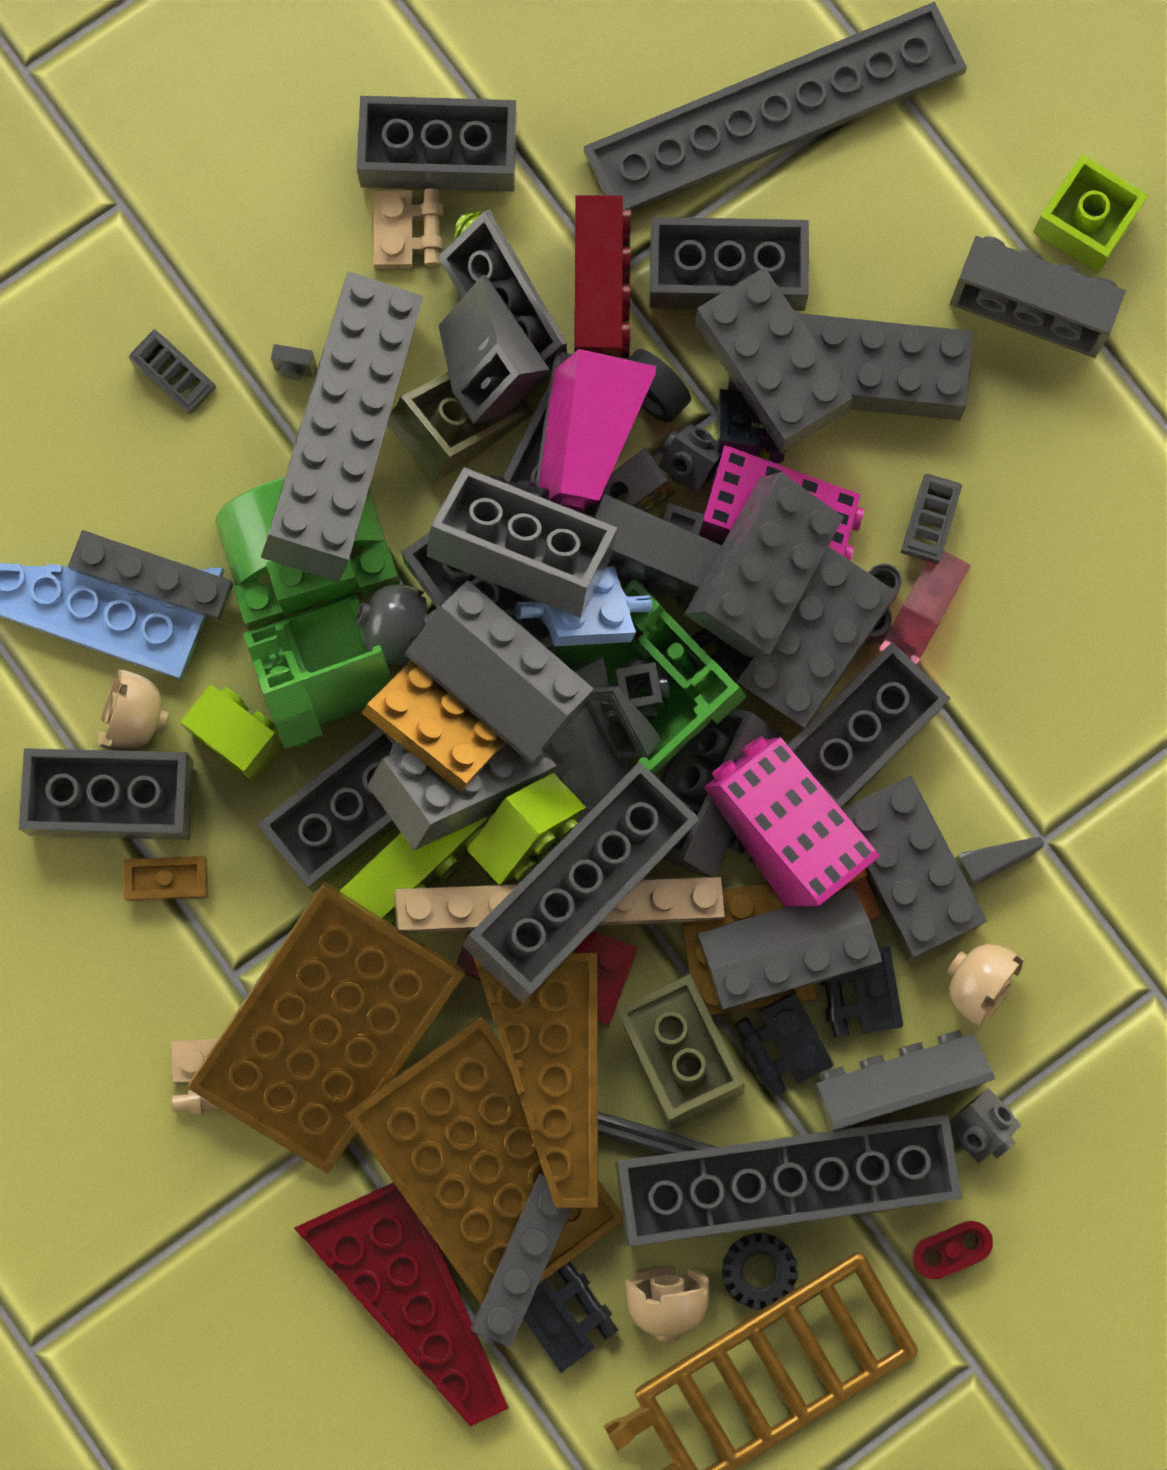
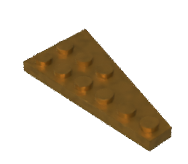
(555, 1071)

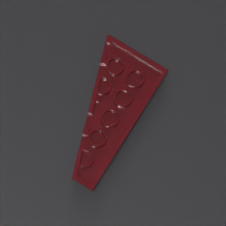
(407, 1287)

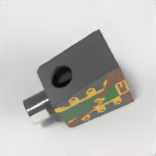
(642, 482)

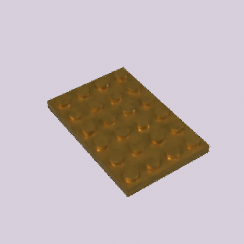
(325, 1027)
(466, 1157)

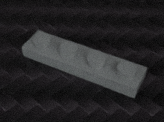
(150, 575)
(521, 1266)

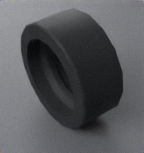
(667, 392)

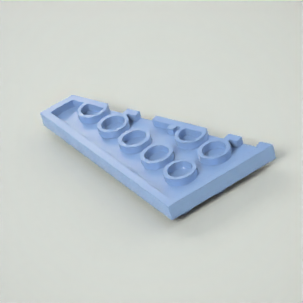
(101, 616)

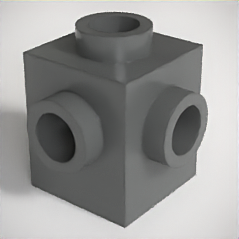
(690, 457)
(644, 675)
(985, 1126)

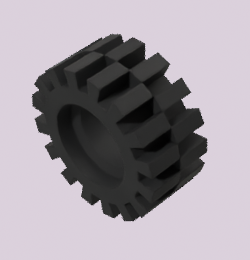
(734, 1264)

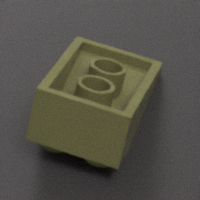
(441, 432)
(681, 1051)

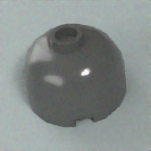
(392, 621)

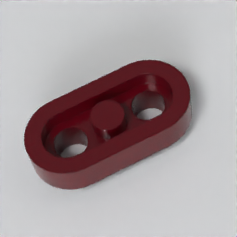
(951, 1251)

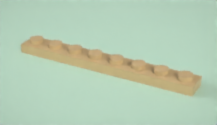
(648, 903)

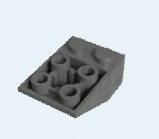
(488, 354)

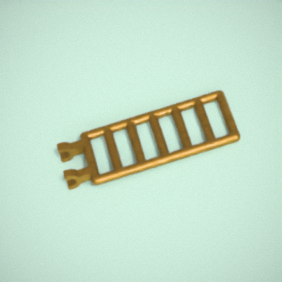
(624, 1429)

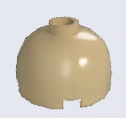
(131, 713)
(982, 980)
(666, 1301)

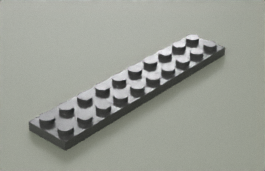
(776, 108)

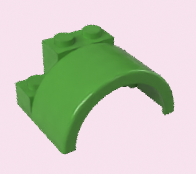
(243, 532)
(315, 669)
(697, 683)

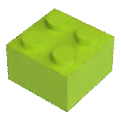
(1090, 213)
(230, 732)
(526, 829)

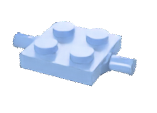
(603, 620)

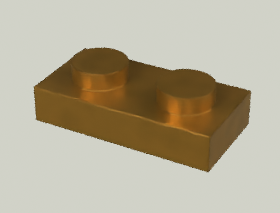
(165, 878)

